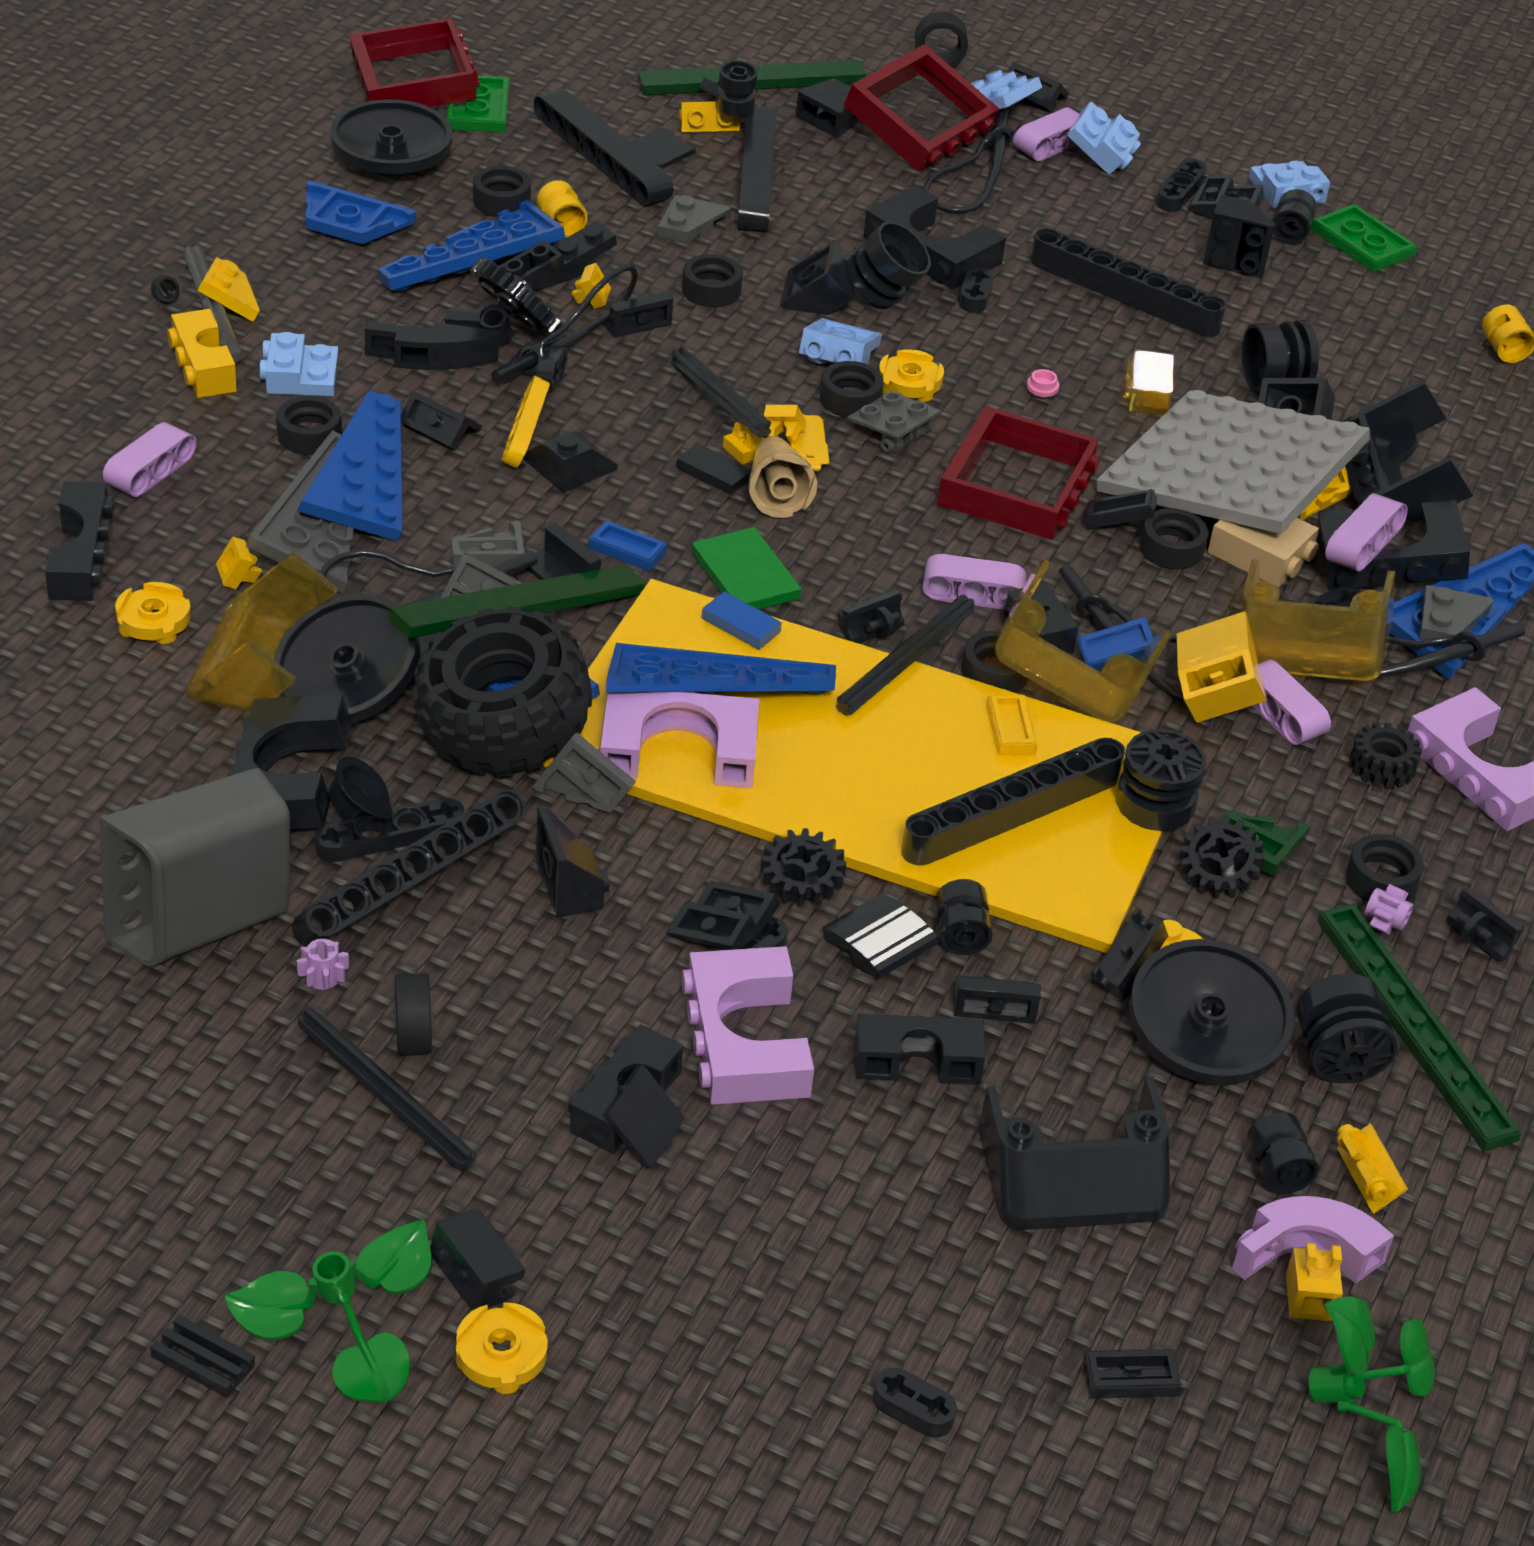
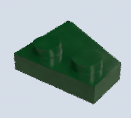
(1278, 841)

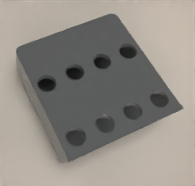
(202, 866)

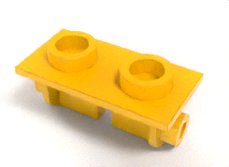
(705, 118)
(1370, 1165)

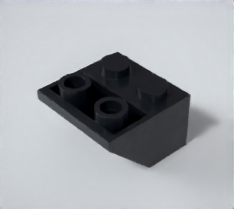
(1239, 237)

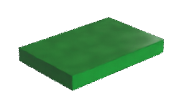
(485, 112)
(1364, 238)
(746, 568)

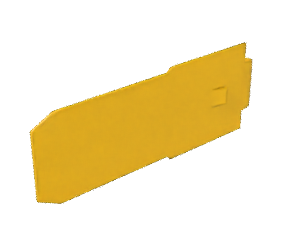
(813, 442)

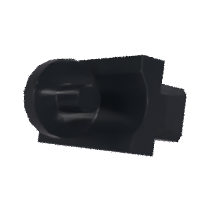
(872, 618)
(1485, 924)

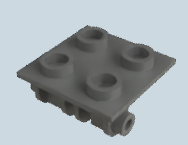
(897, 419)

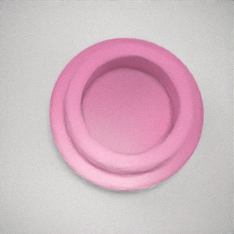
(1043, 383)

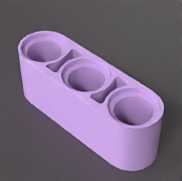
(1046, 135)
(149, 459)
(1366, 532)
(976, 578)
(1290, 706)

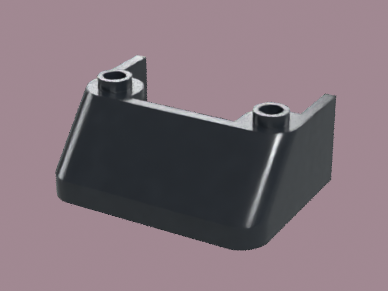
(1394, 438)
(1078, 1180)

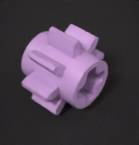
(1389, 909)
(322, 964)

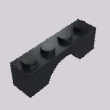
(74, 567)

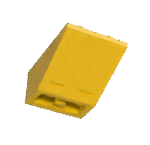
(1219, 667)

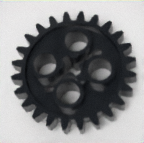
(515, 296)

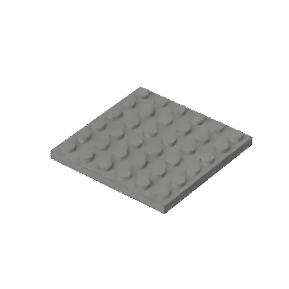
(1236, 460)

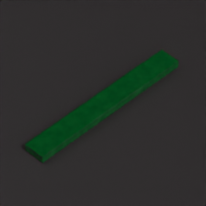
(768, 77)
(540, 595)
(1421, 1029)

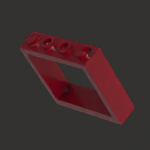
(413, 40)
(865, 105)
(1030, 437)

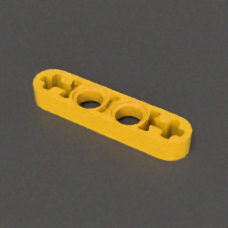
(525, 422)

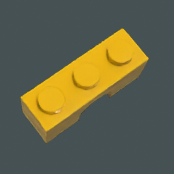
(198, 351)

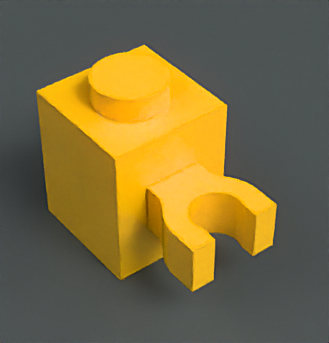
(1312, 1281)

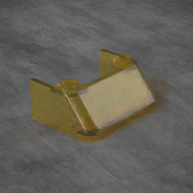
(1320, 637)
(242, 649)
(1100, 694)

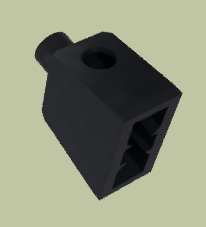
(824, 109)

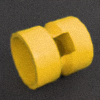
(562, 205)
(1508, 333)

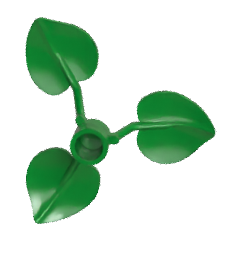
(374, 1369)
(1346, 1382)

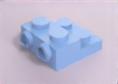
(1006, 88)
(1103, 139)
(1289, 176)
(837, 342)
(297, 367)

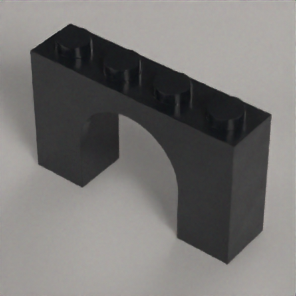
(948, 257)
(1436, 557)
(289, 726)

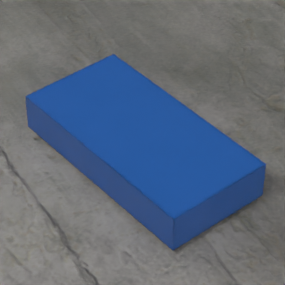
(627, 545)
(741, 620)
(1126, 638)

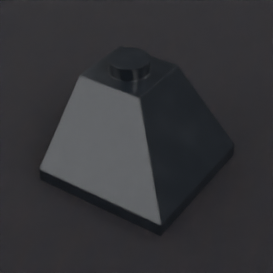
(819, 282)
(1302, 395)
(569, 461)
(567, 868)

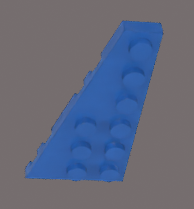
(495, 239)
(363, 472)
(1502, 577)
(680, 670)

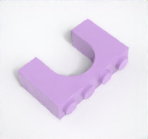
(723, 721)
(1444, 738)
(732, 1065)

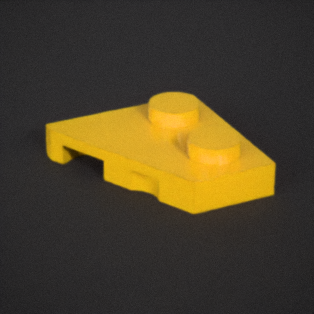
(230, 288)

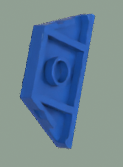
(352, 215)

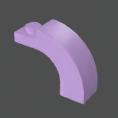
(1316, 1220)

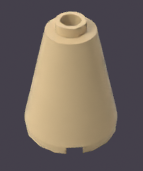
(781, 479)

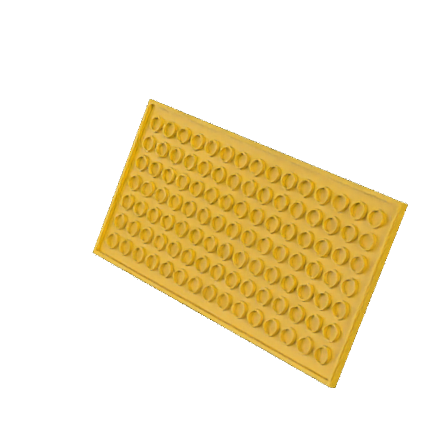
(891, 758)

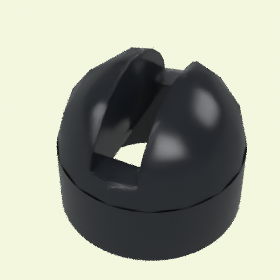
(169, 287)

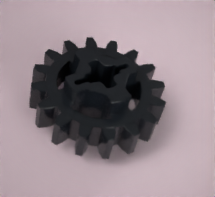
(1225, 841)
(800, 866)

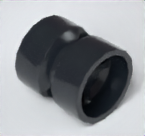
(736, 88)
(1294, 216)
(964, 917)
(1283, 1153)

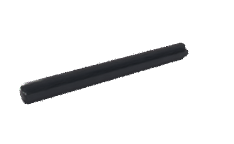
(721, 392)
(904, 655)
(387, 1090)

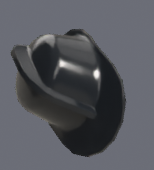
(359, 790)

